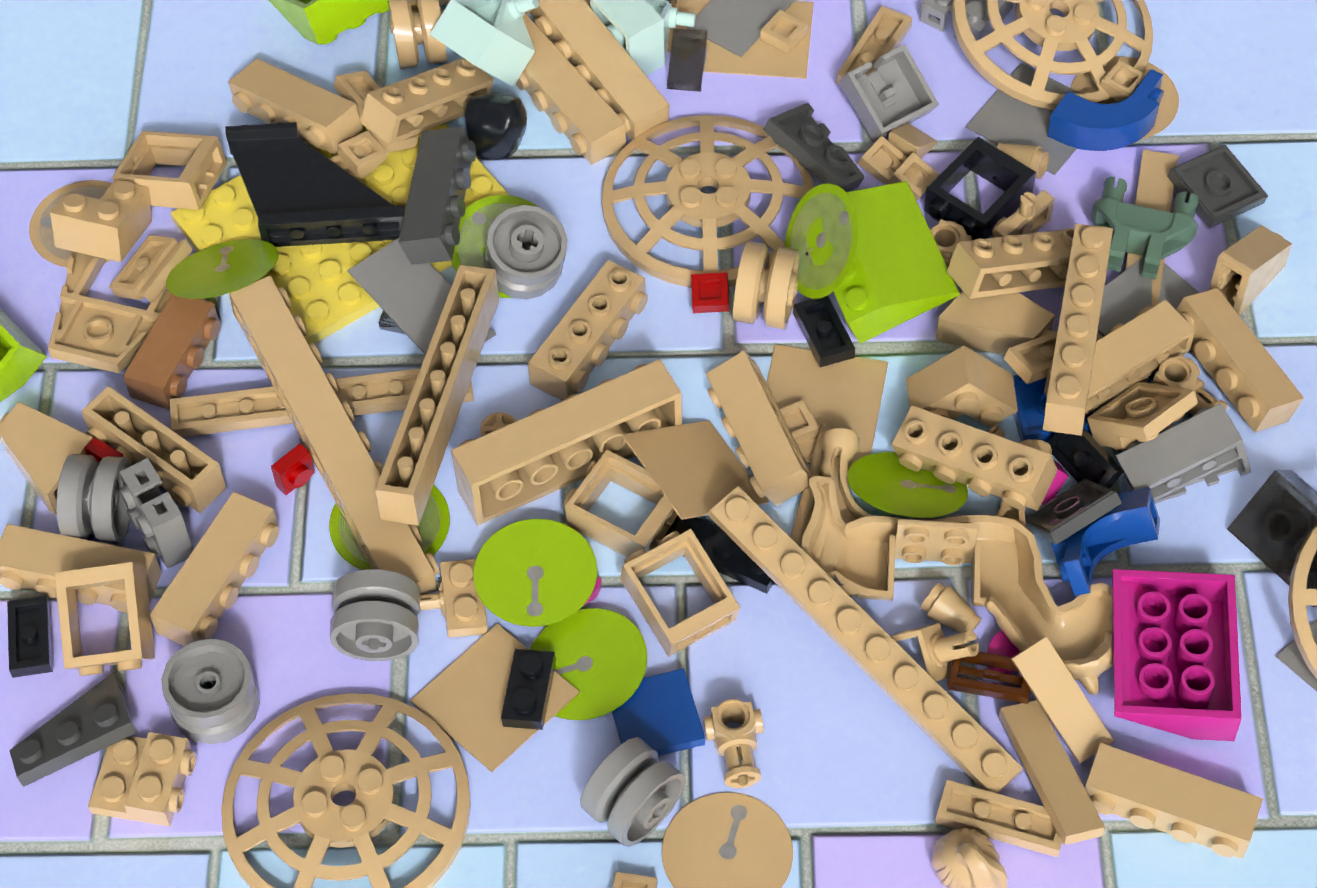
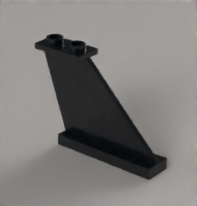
(304, 194)

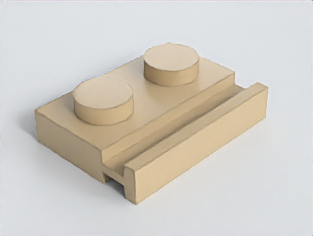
(149, 268)

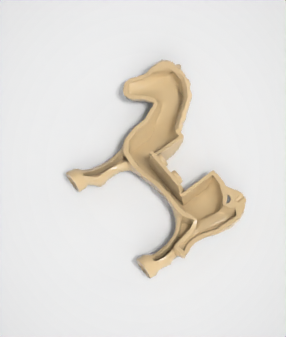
(1002, 554)

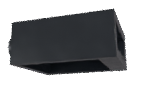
(992, 166)

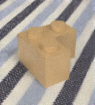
(103, 225)
(964, 385)

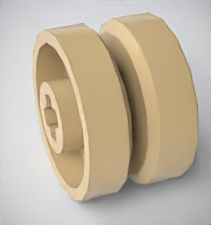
(414, 29)
(766, 285)

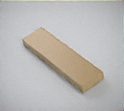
(1051, 772)

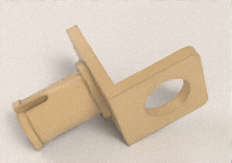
(940, 650)

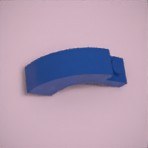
(1107, 126)
(1125, 525)

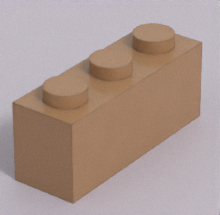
(172, 351)

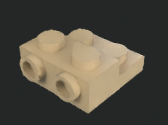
(1140, 414)
(143, 779)

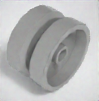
(526, 251)
(91, 498)
(375, 615)
(210, 691)
(632, 791)

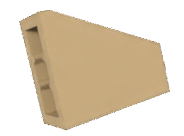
(1250, 267)
(993, 322)
(40, 448)

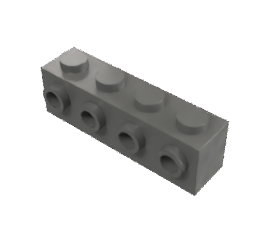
(437, 195)

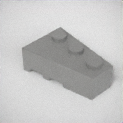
(1186, 455)

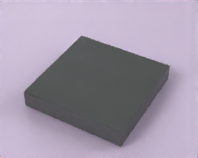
(1221, 185)
(1071, 511)

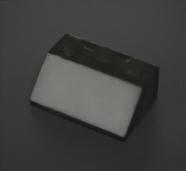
(1278, 523)

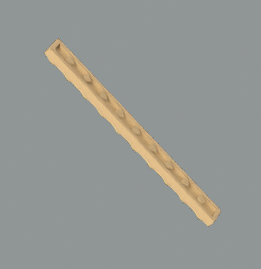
(865, 642)

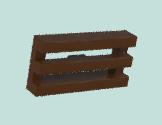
(988, 689)

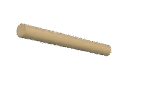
(807, 499)

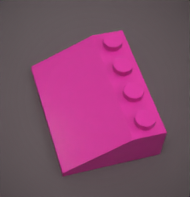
(1177, 652)

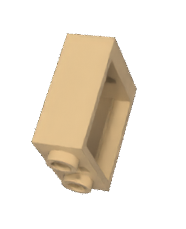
(199, 154)
(633, 478)
(138, 610)
(697, 626)

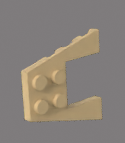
(98, 330)

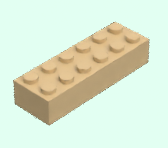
(560, 442)

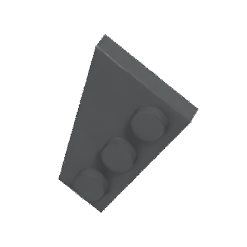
(812, 148)
(78, 731)

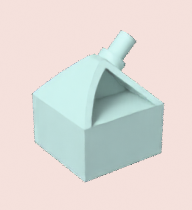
(642, 27)
(488, 35)

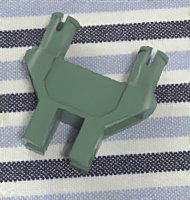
(1144, 229)

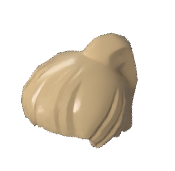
(967, 861)

